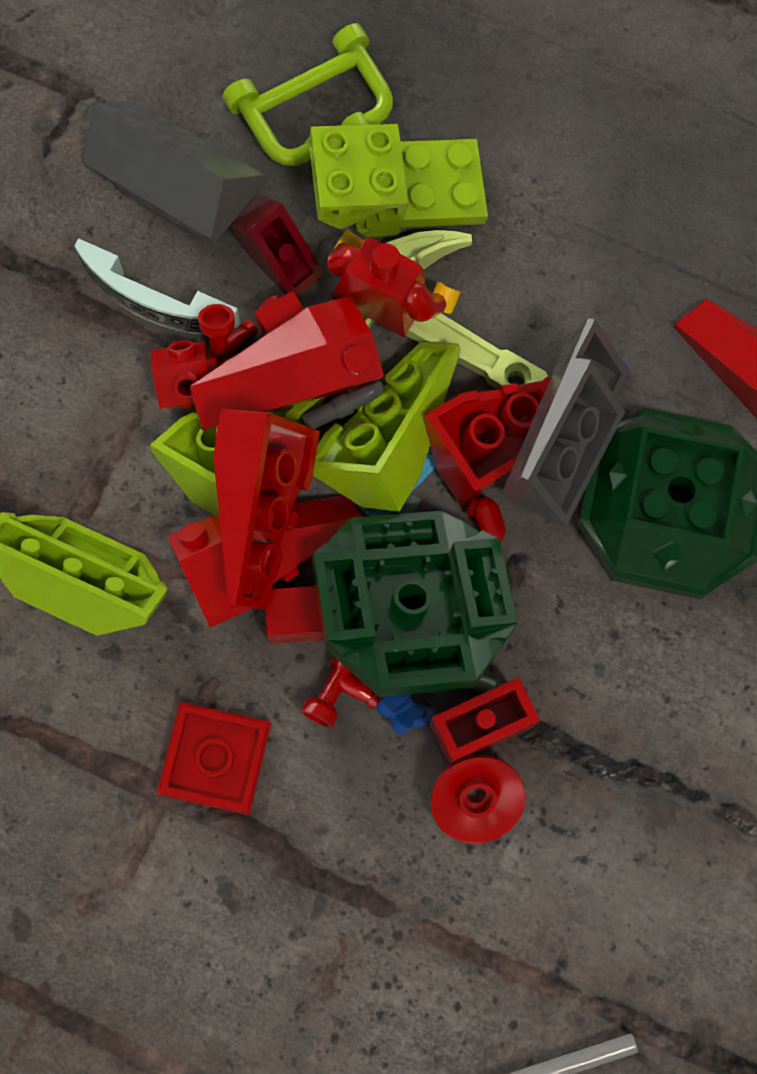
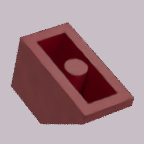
(276, 245)

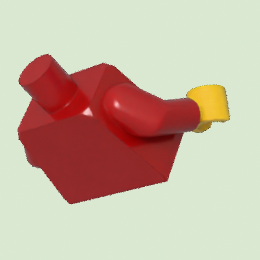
(386, 284)

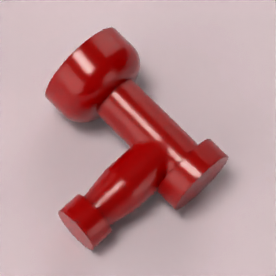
(218, 324)
(322, 709)

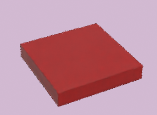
(214, 758)

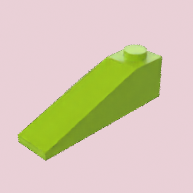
(386, 443)
(189, 452)

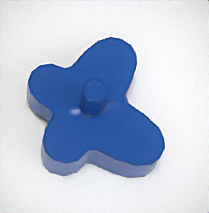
(404, 712)

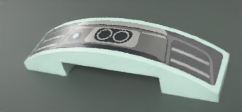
(140, 300)

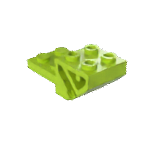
(394, 184)

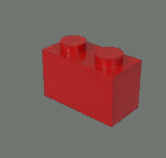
(484, 721)

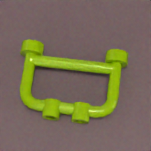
(350, 43)

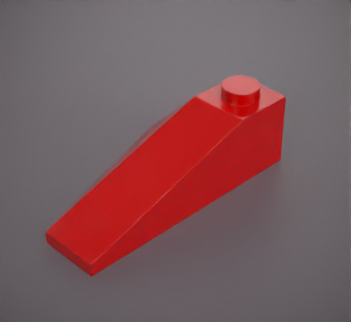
(726, 347)
(302, 360)
(481, 435)
(258, 475)
(202, 561)

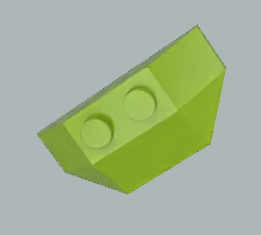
(77, 573)

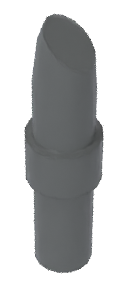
(342, 405)

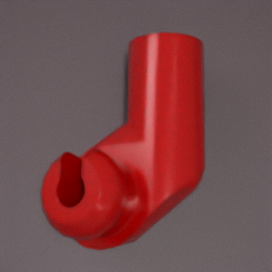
(487, 515)

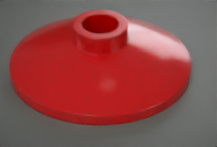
(480, 816)

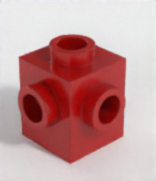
(177, 369)

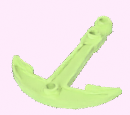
(475, 353)

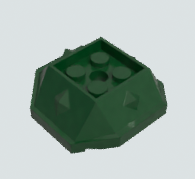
(651, 537)
(421, 559)

